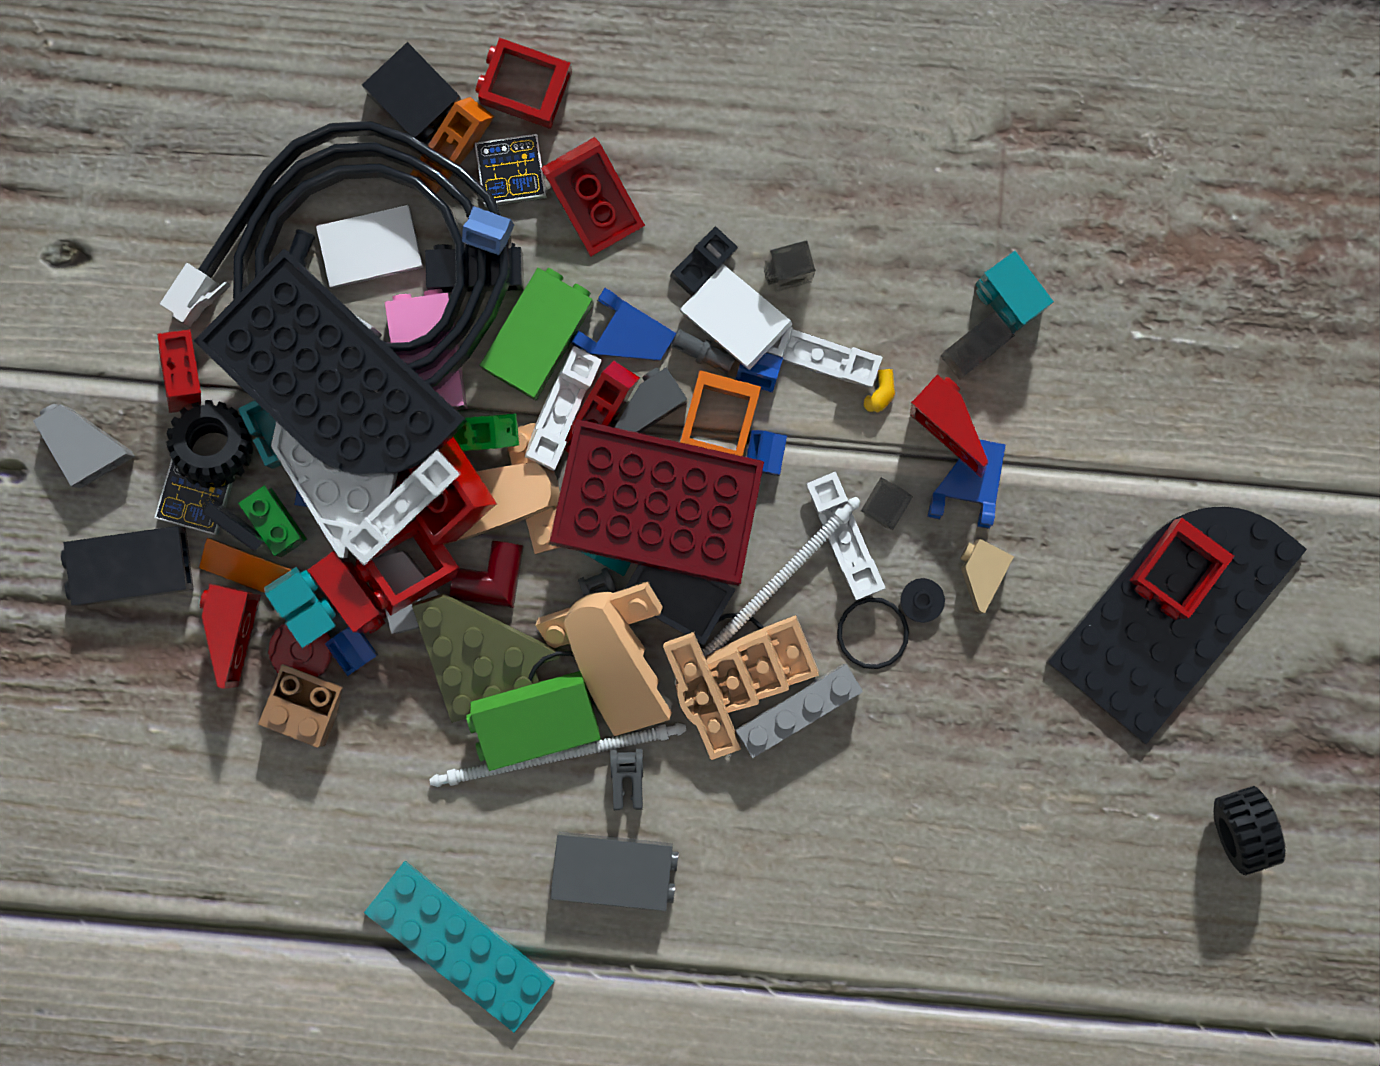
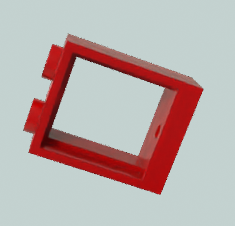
(555, 92)
(179, 370)
(1200, 543)
(438, 555)
(348, 593)

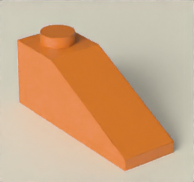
(457, 136)

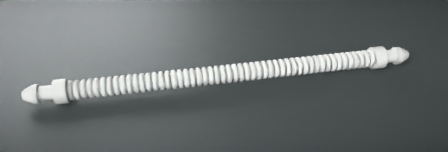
(840, 516)
(661, 732)

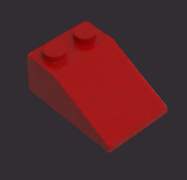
(593, 196)
(946, 417)
(228, 627)

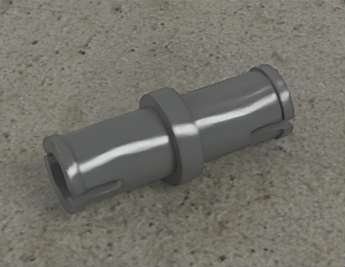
(703, 351)

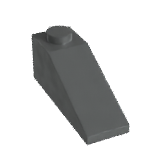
(652, 401)

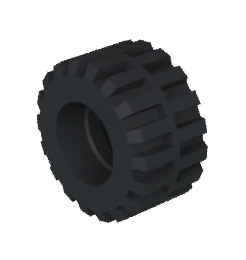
(205, 420)
(1249, 830)

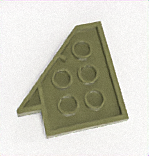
(474, 653)

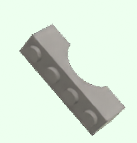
(799, 710)

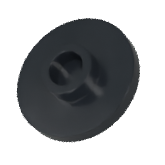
(922, 600)

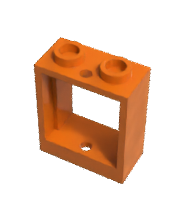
(725, 386)

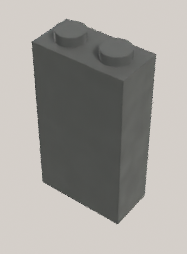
(613, 871)

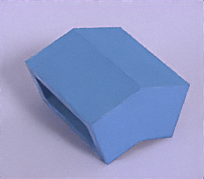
(487, 230)

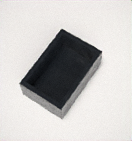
(687, 601)

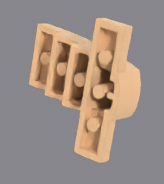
(521, 493)
(612, 654)
(737, 677)

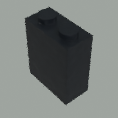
(411, 93)

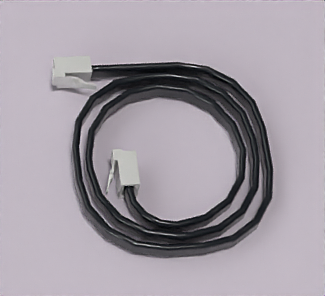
(196, 290)

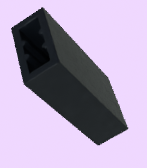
(127, 566)

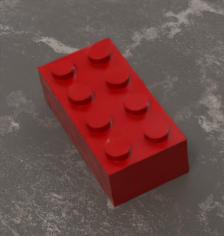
(458, 504)

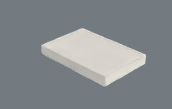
(369, 246)
(736, 317)

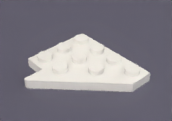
(334, 497)

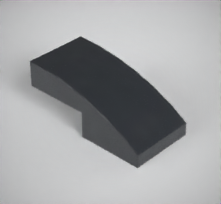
(703, 261)

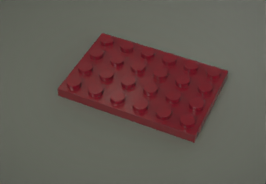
(657, 502)

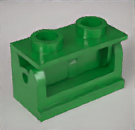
(488, 432)
(272, 521)

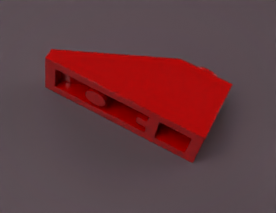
(606, 398)

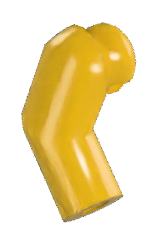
(884, 394)

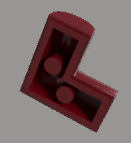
(496, 585)

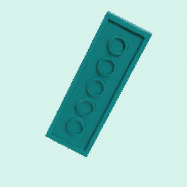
(459, 946)

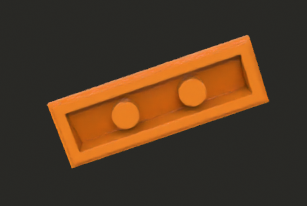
(239, 565)

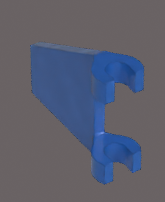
(628, 333)
(966, 485)

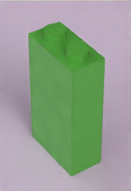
(537, 332)
(533, 721)

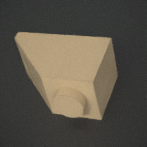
(983, 572)

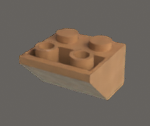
(302, 706)

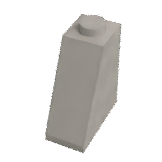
(79, 446)
(401, 573)

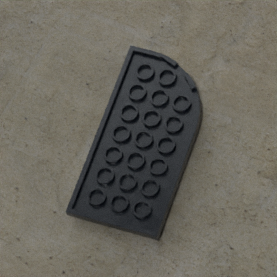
(327, 375)
(1145, 662)

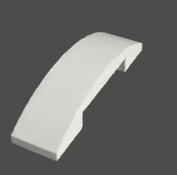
(827, 357)
(561, 408)
(400, 507)
(847, 540)

